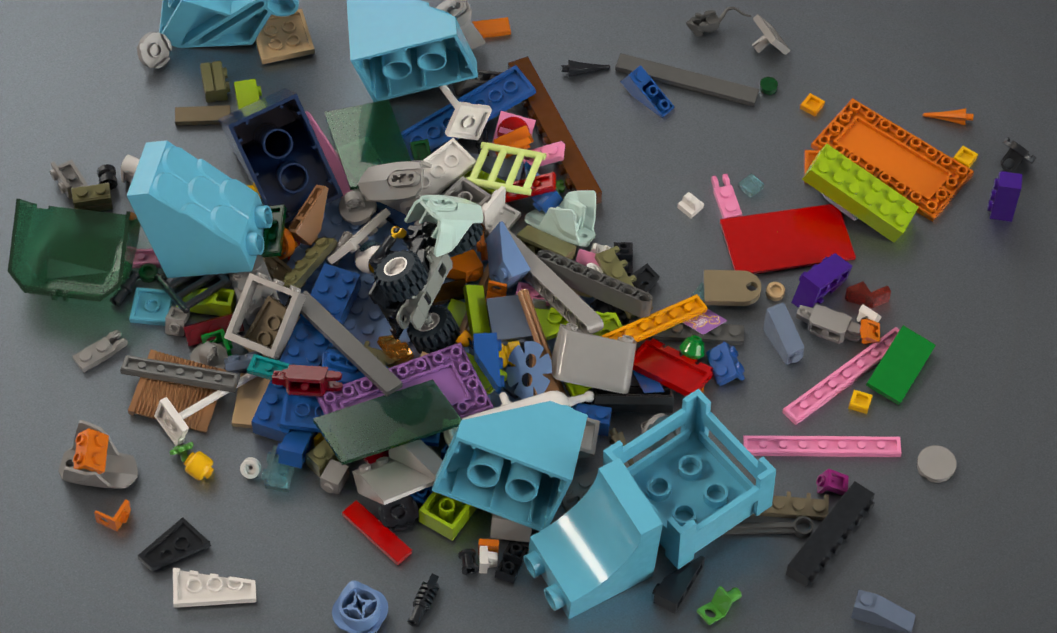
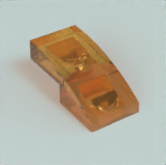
(394, 348)

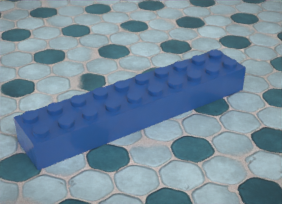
(336, 292)

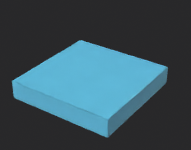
(150, 306)

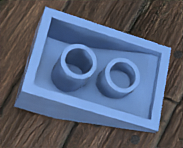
(504, 258)

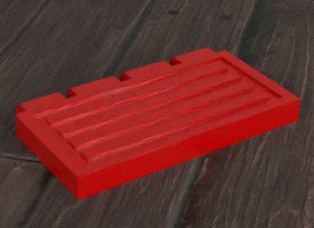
(671, 368)

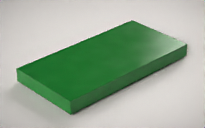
(900, 365)

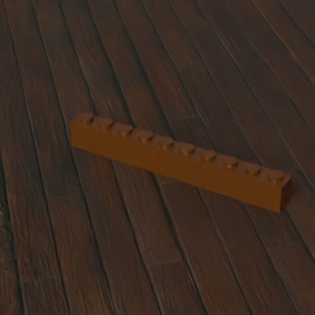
(553, 129)

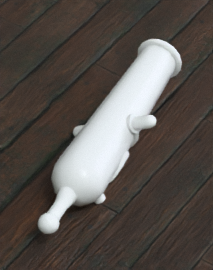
(554, 396)

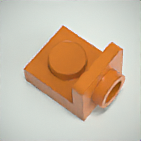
(869, 331)

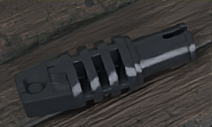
(423, 600)

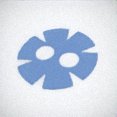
(542, 366)

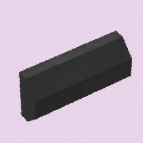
(636, 400)

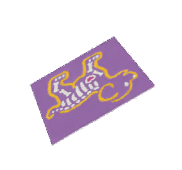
(705, 322)

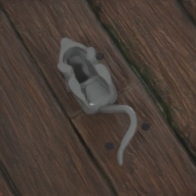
(708, 21)

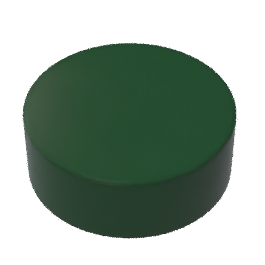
(768, 85)
(147, 273)

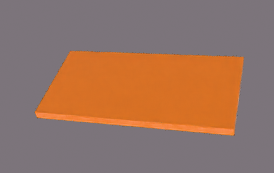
(895, 158)

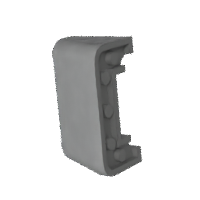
(593, 359)

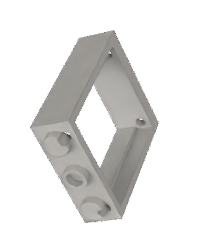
(288, 322)

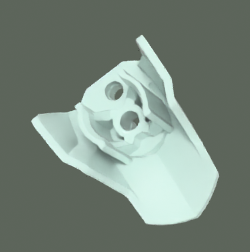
(452, 217)
(571, 220)

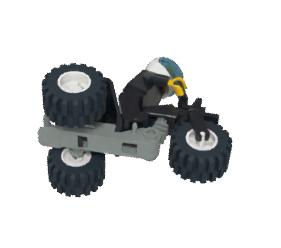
(410, 282)

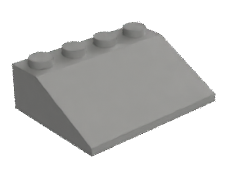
(389, 480)

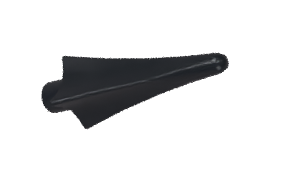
(576, 68)

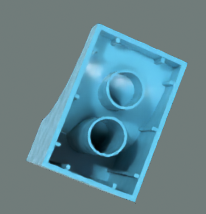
(597, 545)

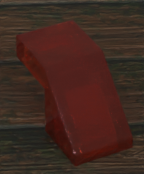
(861, 295)

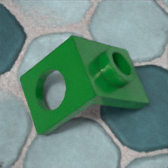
(219, 334)

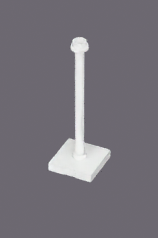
(467, 119)
(174, 423)

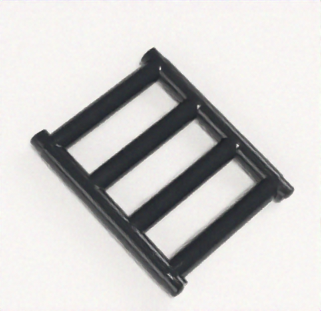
(177, 297)

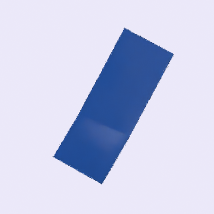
(647, 384)

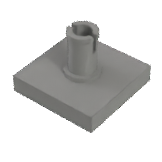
(770, 36)

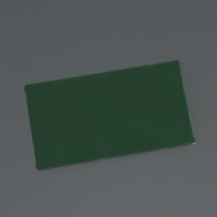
(366, 138)
(387, 422)

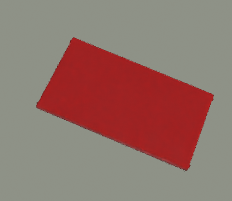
(801, 241)

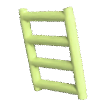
(503, 150)

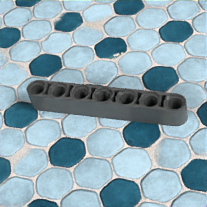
(598, 284)

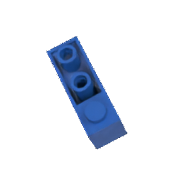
(647, 92)
(487, 357)

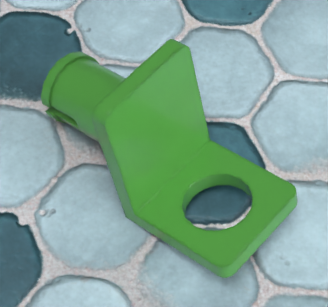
(719, 604)

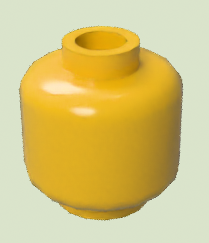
(199, 465)

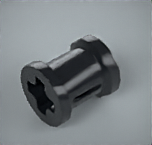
(468, 561)

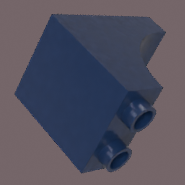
(280, 151)

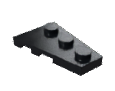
(173, 545)

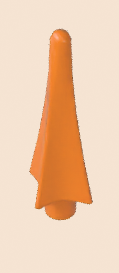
(956, 116)

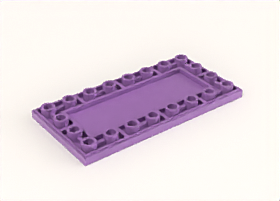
(447, 367)

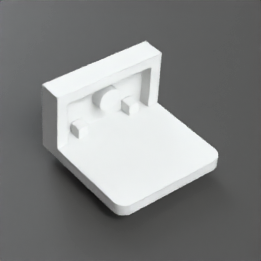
(498, 211)

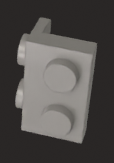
(67, 177)

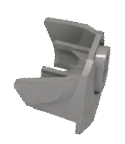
(463, 13)
(394, 184)
(119, 469)

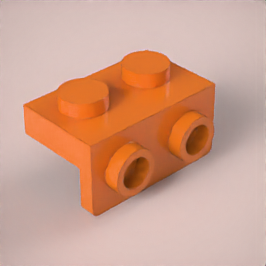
(518, 138)
(91, 451)

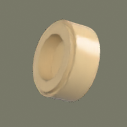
(775, 291)

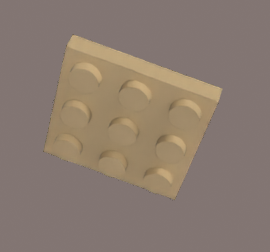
(284, 38)

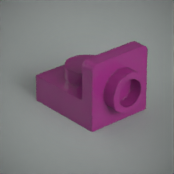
(832, 481)

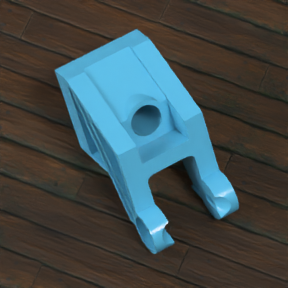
(219, 21)

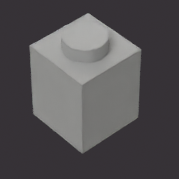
(334, 477)

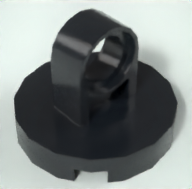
(1016, 153)
(399, 513)

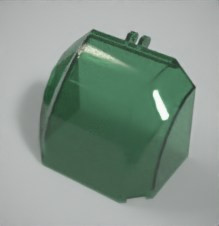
(71, 251)

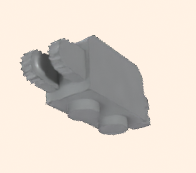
(829, 323)

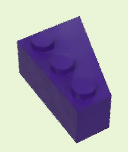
(1004, 196)
(820, 280)

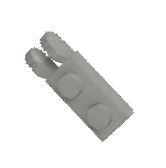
(99, 351)

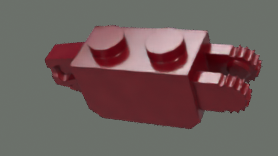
(308, 380)

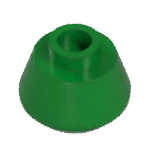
(693, 347)

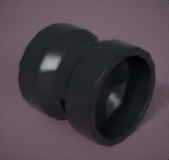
(107, 175)

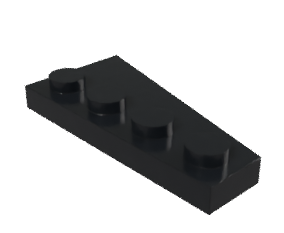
(645, 281)

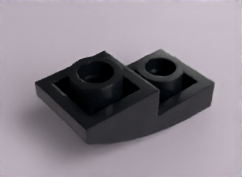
(626, 253)
(511, 562)

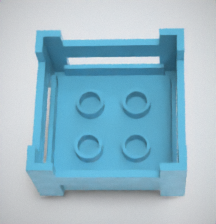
(692, 481)

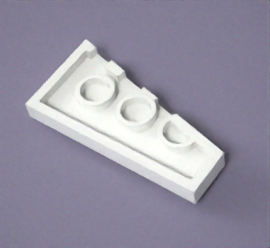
(361, 236)
(203, 590)

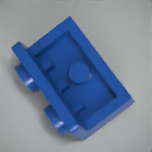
(725, 363)

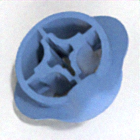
(371, 603)

